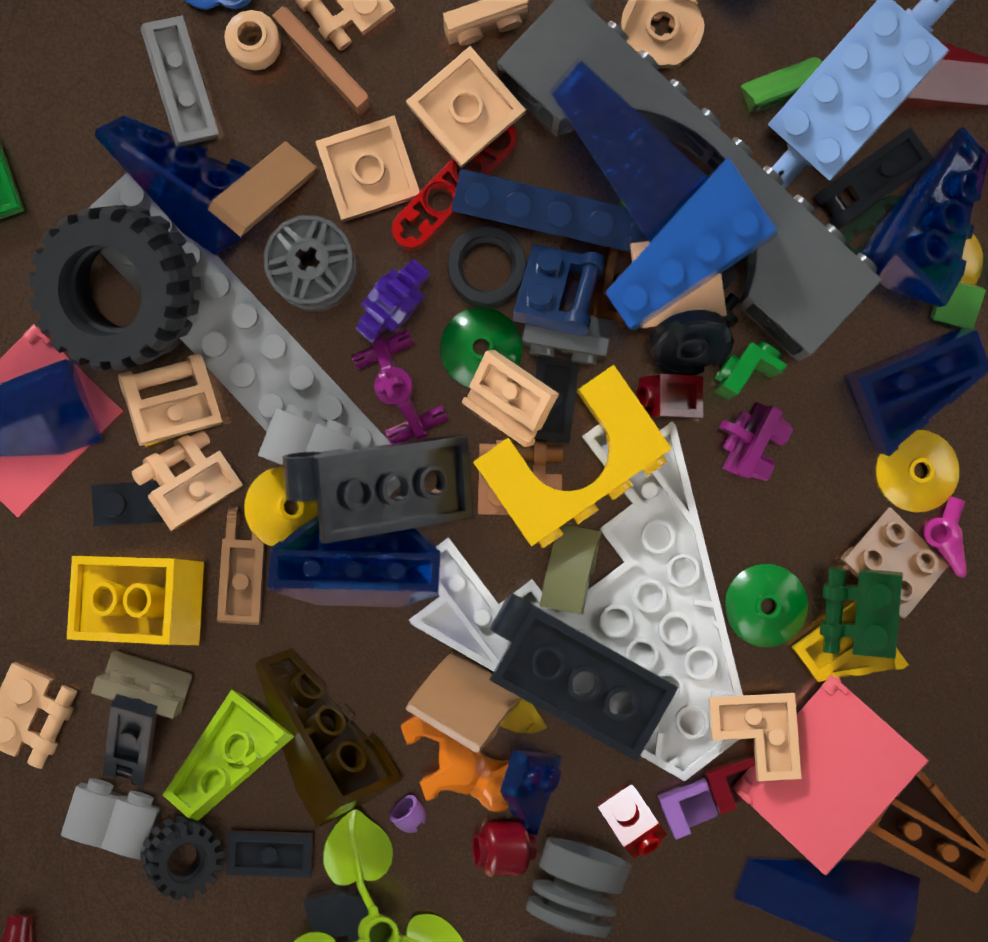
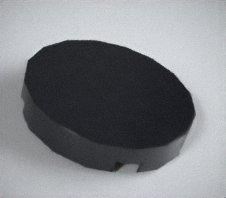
(691, 342)

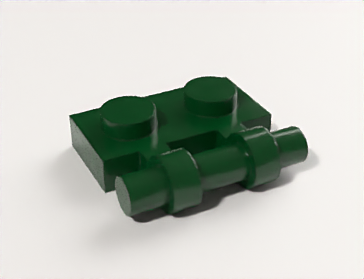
(876, 612)

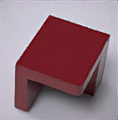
(722, 778)

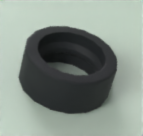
(482, 235)

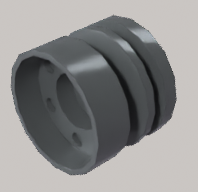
(316, 287)
(575, 896)

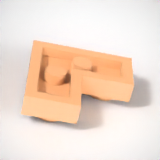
(767, 720)

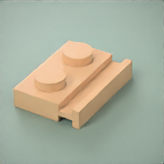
(470, 21)
(510, 398)

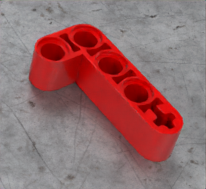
(445, 181)

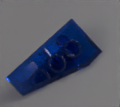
(846, 905)

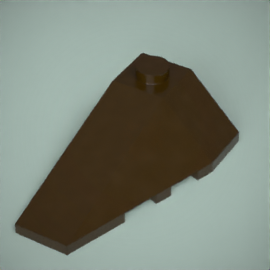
(330, 756)

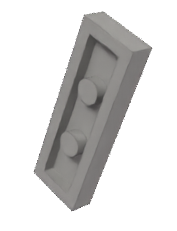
(179, 81)

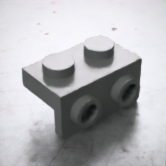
(583, 348)

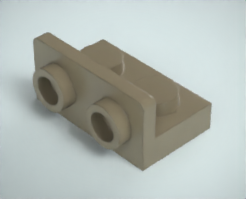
(144, 680)

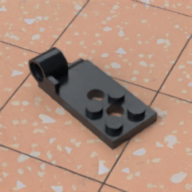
(354, 485)
(547, 657)

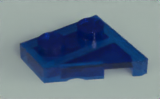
(528, 785)

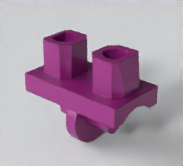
(749, 438)

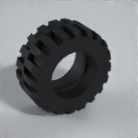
(65, 297)

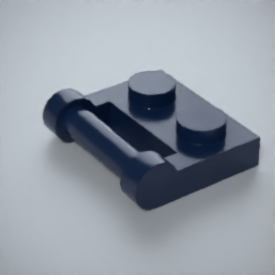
(545, 286)

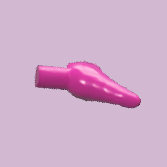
(948, 537)

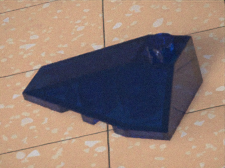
(175, 178)
(926, 232)
(46, 413)

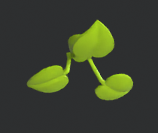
(361, 852)

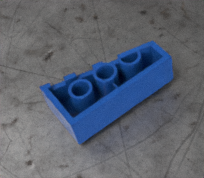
(700, 242)

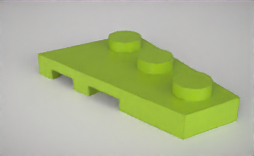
(225, 755)

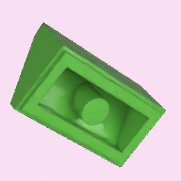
(777, 86)

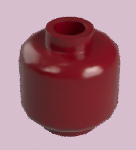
(503, 849)

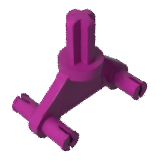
(395, 387)

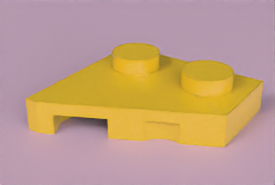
(842, 664)

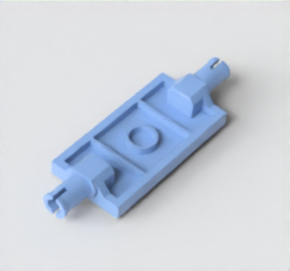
(858, 87)

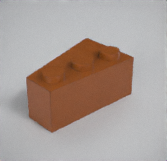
(934, 833)

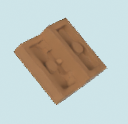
(463, 702)

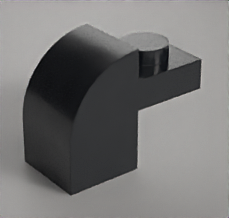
(336, 912)

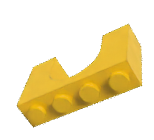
(632, 447)

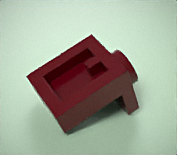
(671, 396)

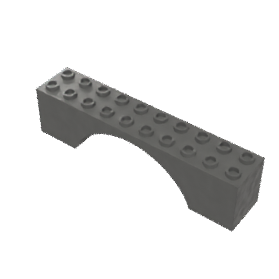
(794, 283)

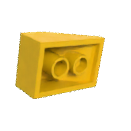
(135, 600)

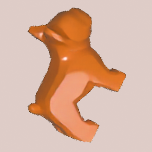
(459, 768)

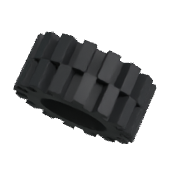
(166, 842)

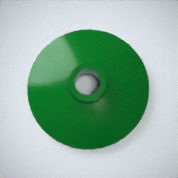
(474, 325)
(744, 602)

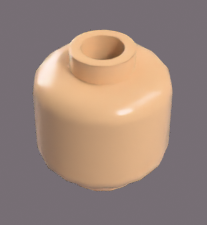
(246, 28)

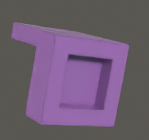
(687, 806)

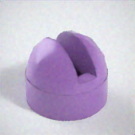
(408, 814)

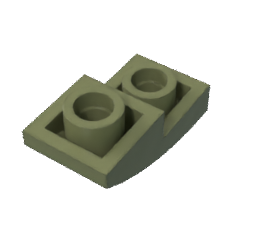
(570, 569)

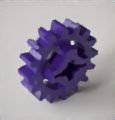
(392, 300)

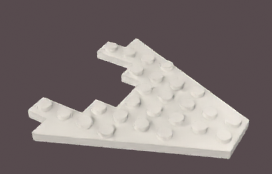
(650, 609)

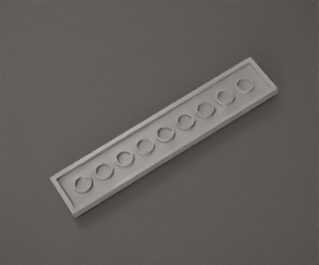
(245, 341)

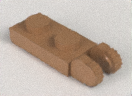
(240, 575)

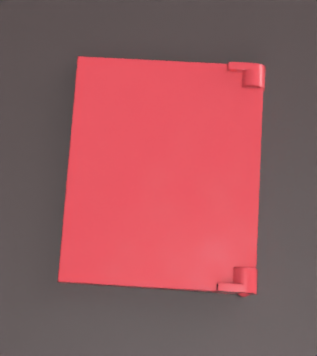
(28, 477)
(848, 773)

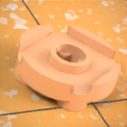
(668, 49)

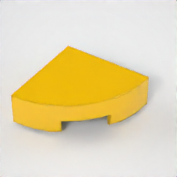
(524, 719)

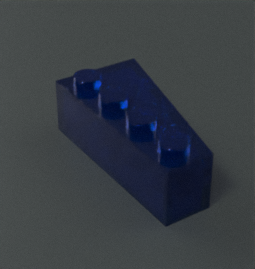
(634, 156)

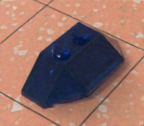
(361, 571)

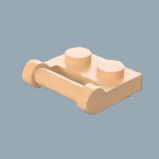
(171, 412)

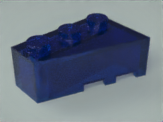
(916, 384)

